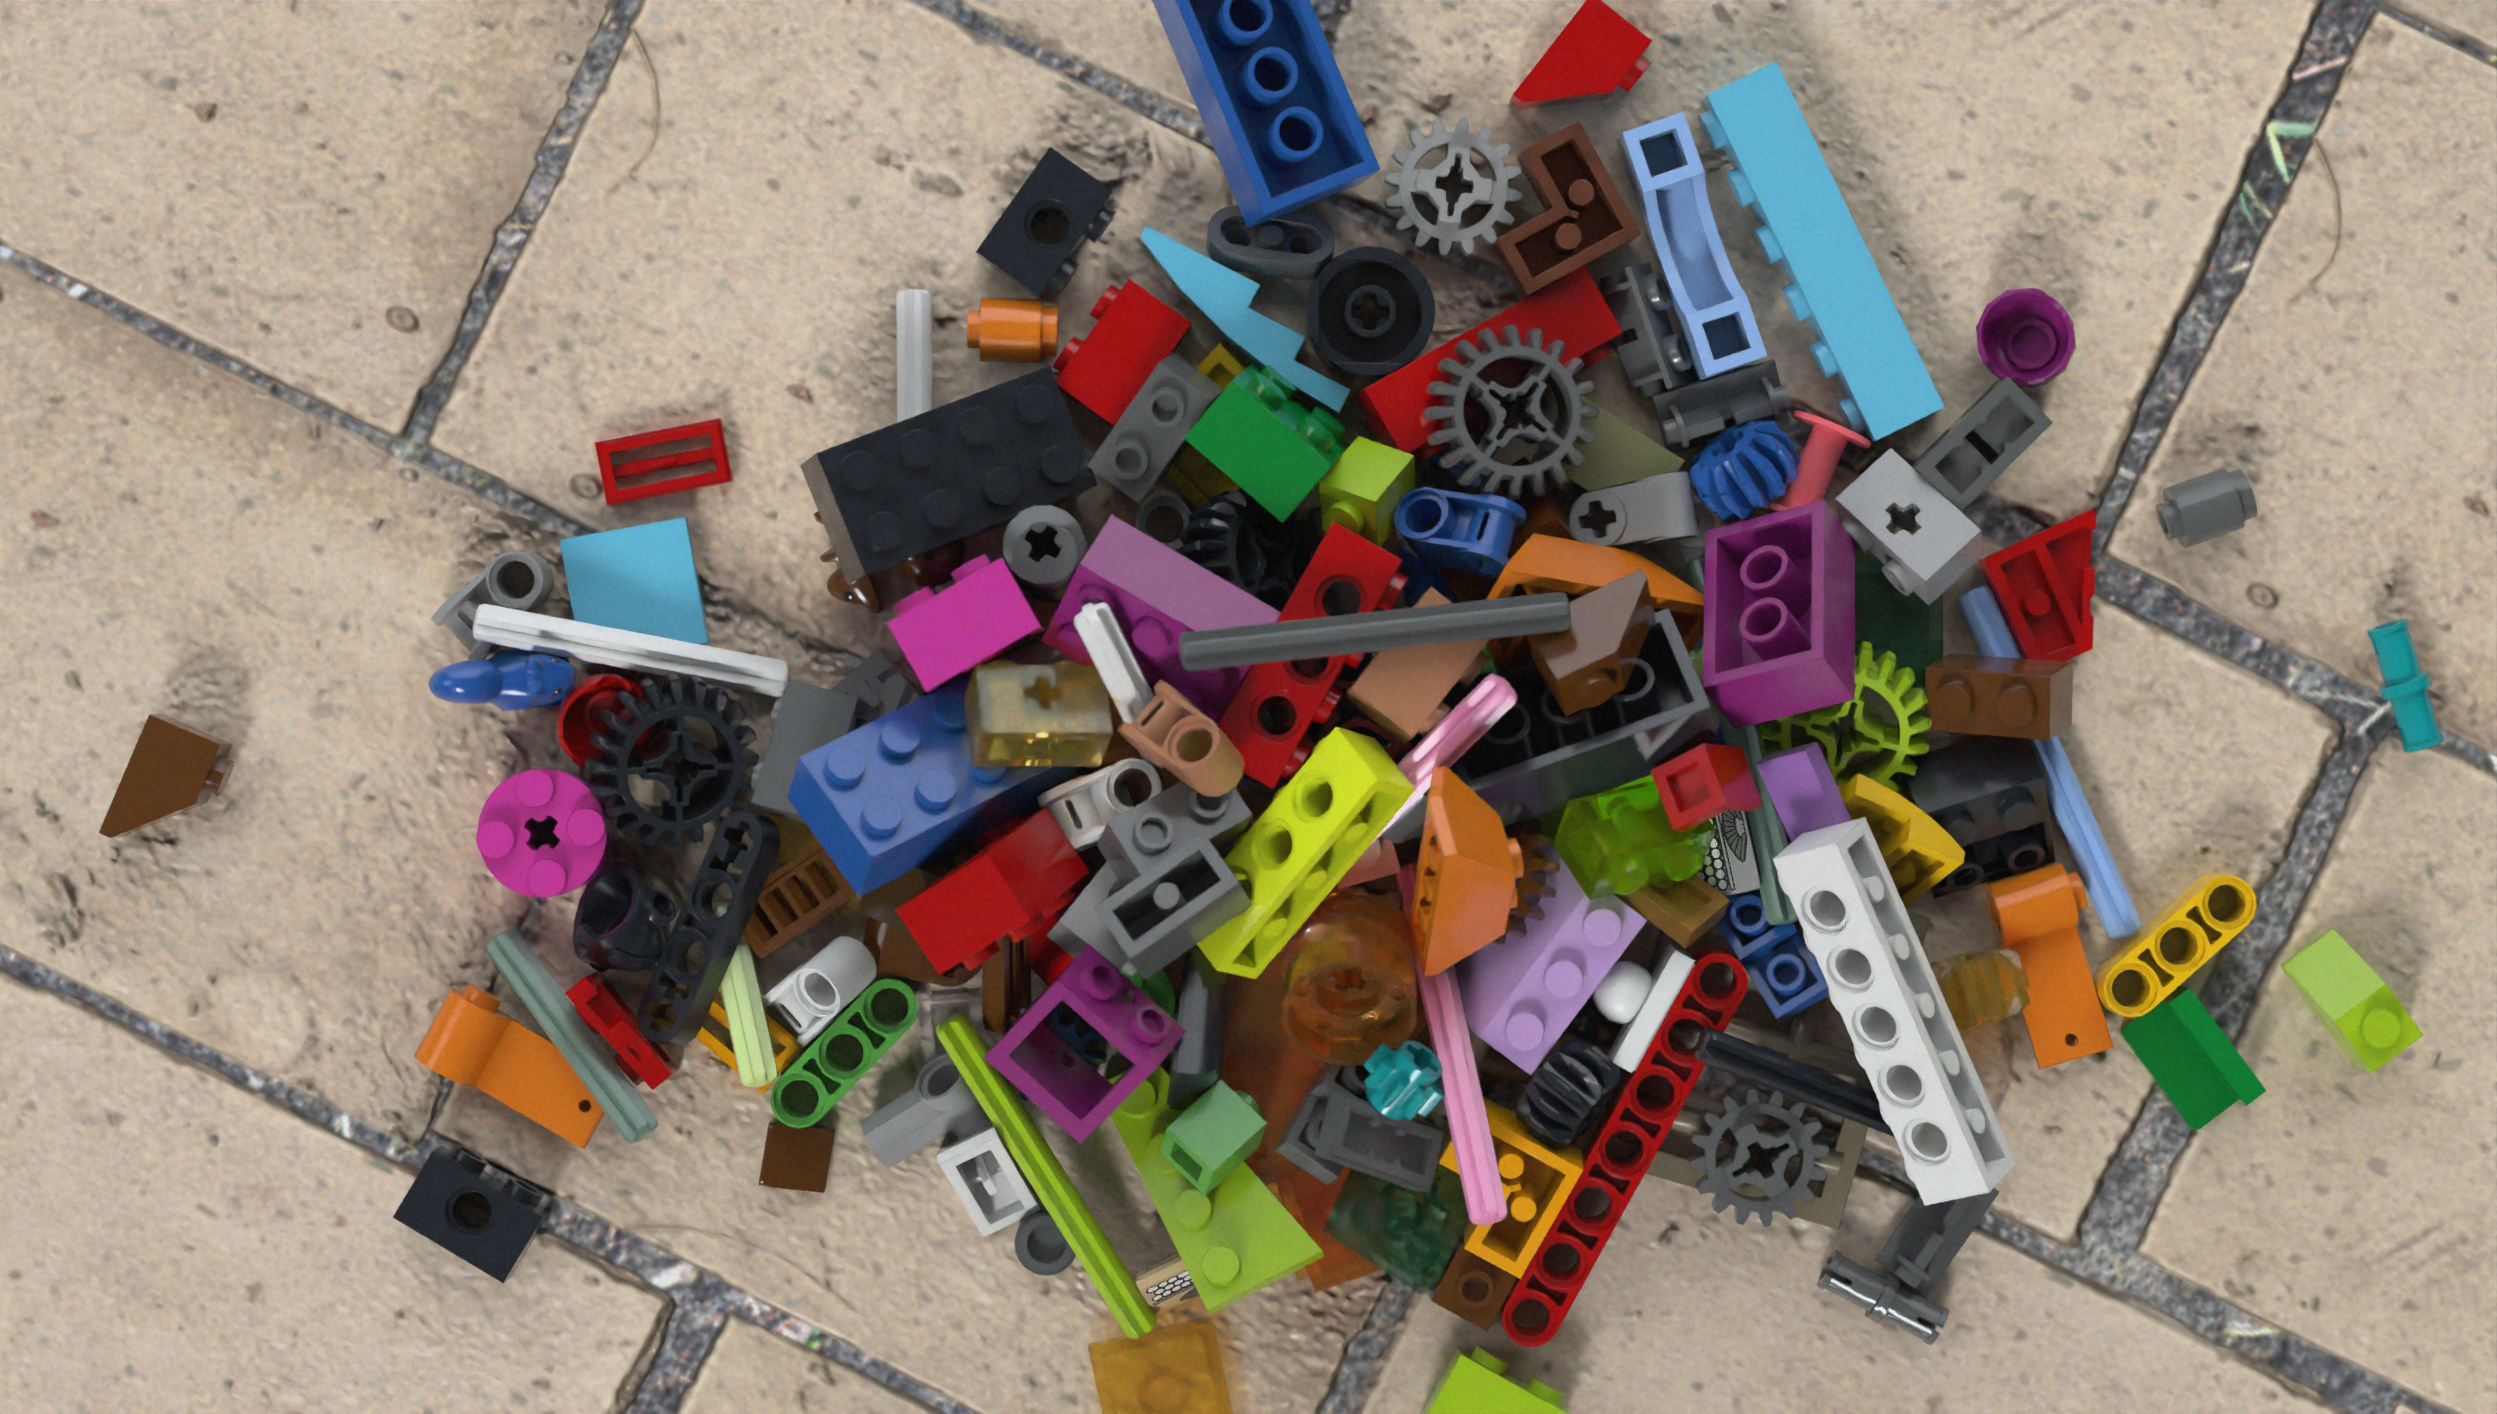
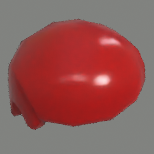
(582, 708)

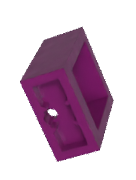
(1059, 1077)

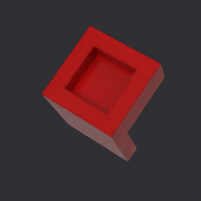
(1705, 785)

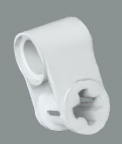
(1094, 800)
(823, 986)

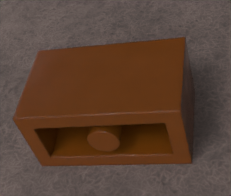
(1999, 696)

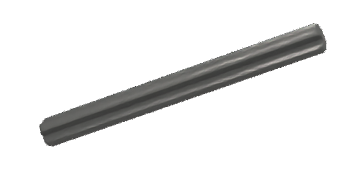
(1374, 631)

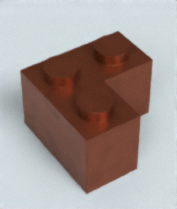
(1581, 219)

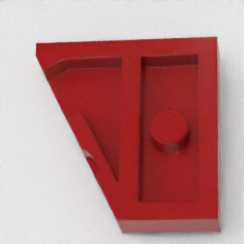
(610, 1015)

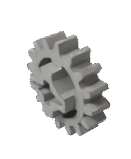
(1423, 184)

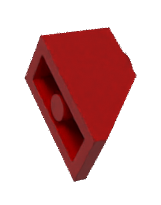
(1586, 60)

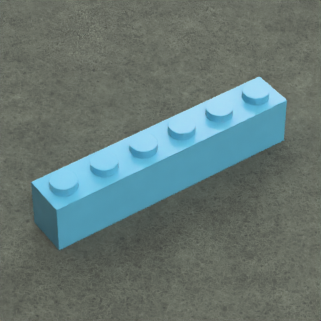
(1820, 254)

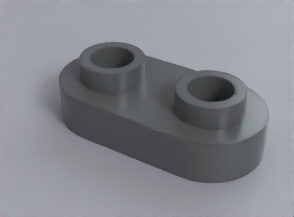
(1271, 246)

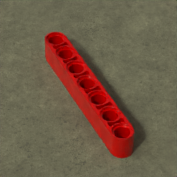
(1616, 1177)

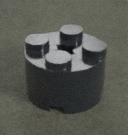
(1396, 289)

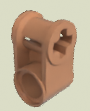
(1178, 736)

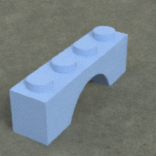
(1688, 247)

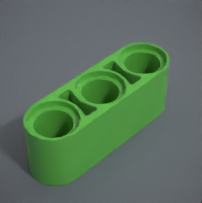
(826, 1076)

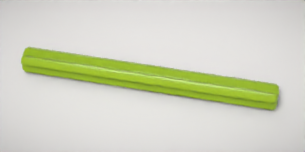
(1046, 1176)

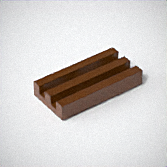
(1006, 983)

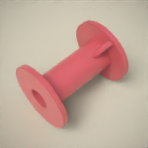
(1818, 461)

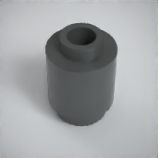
(2206, 507)

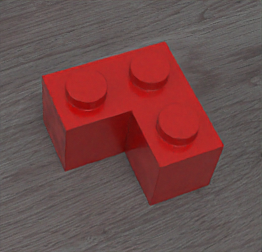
(995, 894)

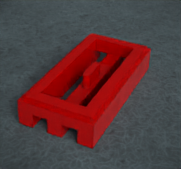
(717, 452)

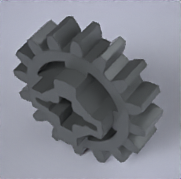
(1731, 1171)

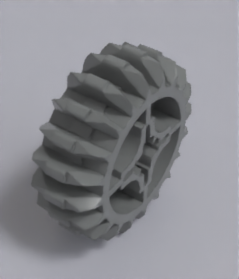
(1543, 367)

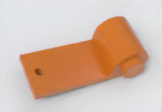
(2038, 919)
(510, 1062)

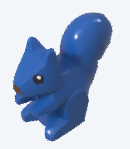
(506, 680)

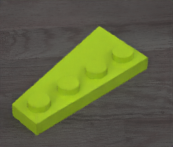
(1233, 1235)

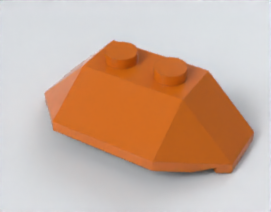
(1579, 568)
(1461, 875)

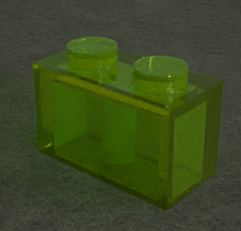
(1627, 842)

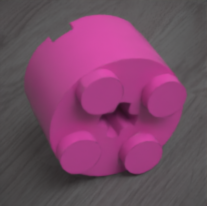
(508, 834)

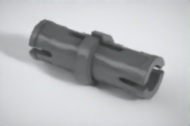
(1882, 1297)

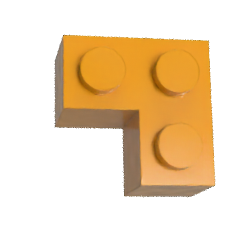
(1534, 1188)

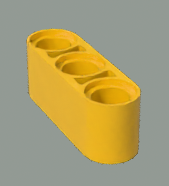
(2204, 938)

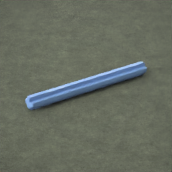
(2062, 787)

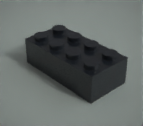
(948, 474)
(1543, 759)

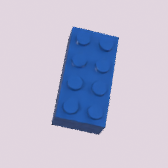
(1269, 101)
(909, 790)

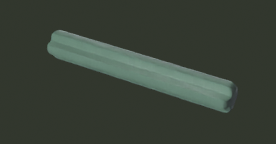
(571, 1036)

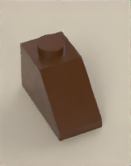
(1600, 645)
(167, 775)

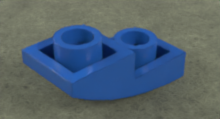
(1772, 957)

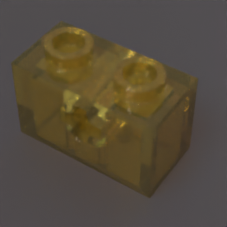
(1037, 715)

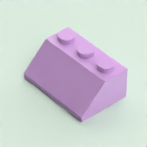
(1534, 985)

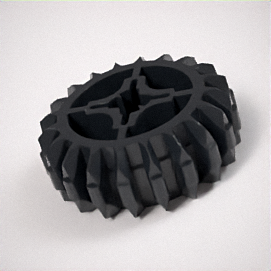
(1249, 546)
(677, 808)

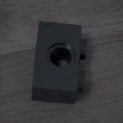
(1055, 187)
(434, 1211)

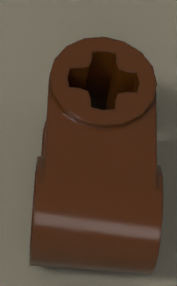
(901, 957)

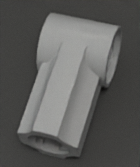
(924, 1114)

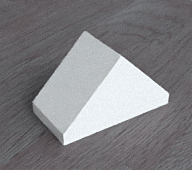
(987, 1180)

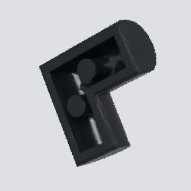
(1205, 1016)

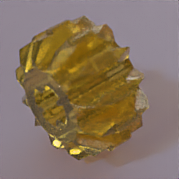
(1982, 985)

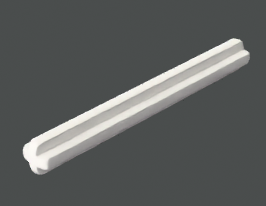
(630, 650)

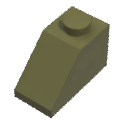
(1615, 457)

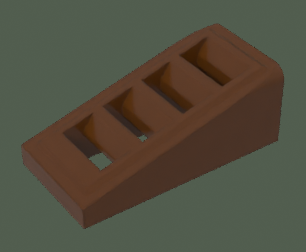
(772, 922)

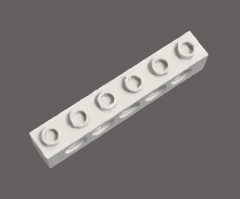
(1894, 1012)

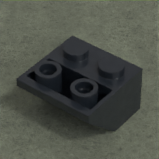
(1990, 803)

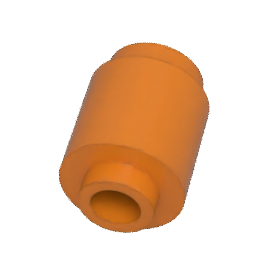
(1013, 330)

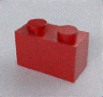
(1120, 350)

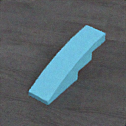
(1225, 303)

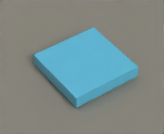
(637, 581)

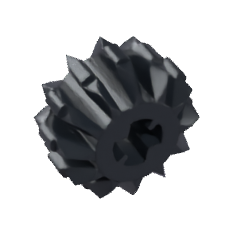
(1568, 1094)

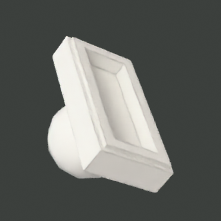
(1640, 1002)

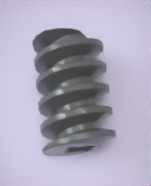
(1044, 529)

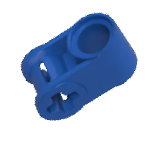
(1470, 530)

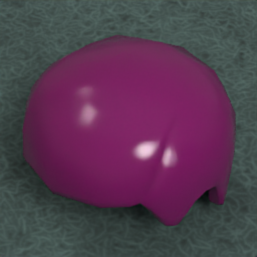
(2026, 337)

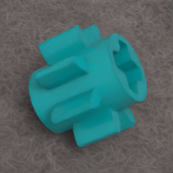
(1403, 1080)

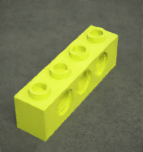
(1306, 846)

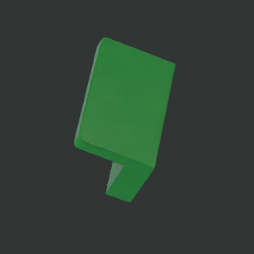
(2191, 1058)

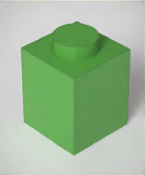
(1214, 1136)

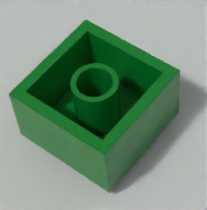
(1269, 439)

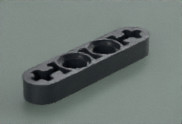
(717, 934)

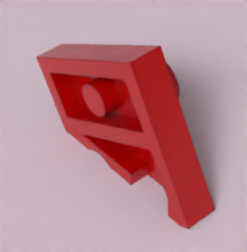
(2047, 589)

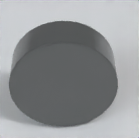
(1042, 1245)

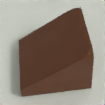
(796, 1157)

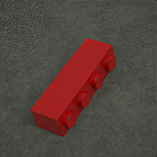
(1563, 310)

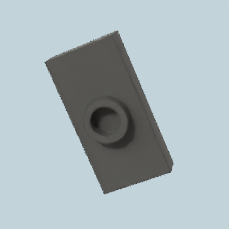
(1379, 1146)

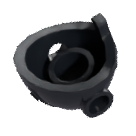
(621, 921)

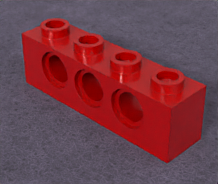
(1339, 558)

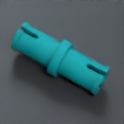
(2405, 685)

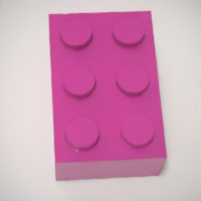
(965, 623)

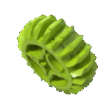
(1870, 732)

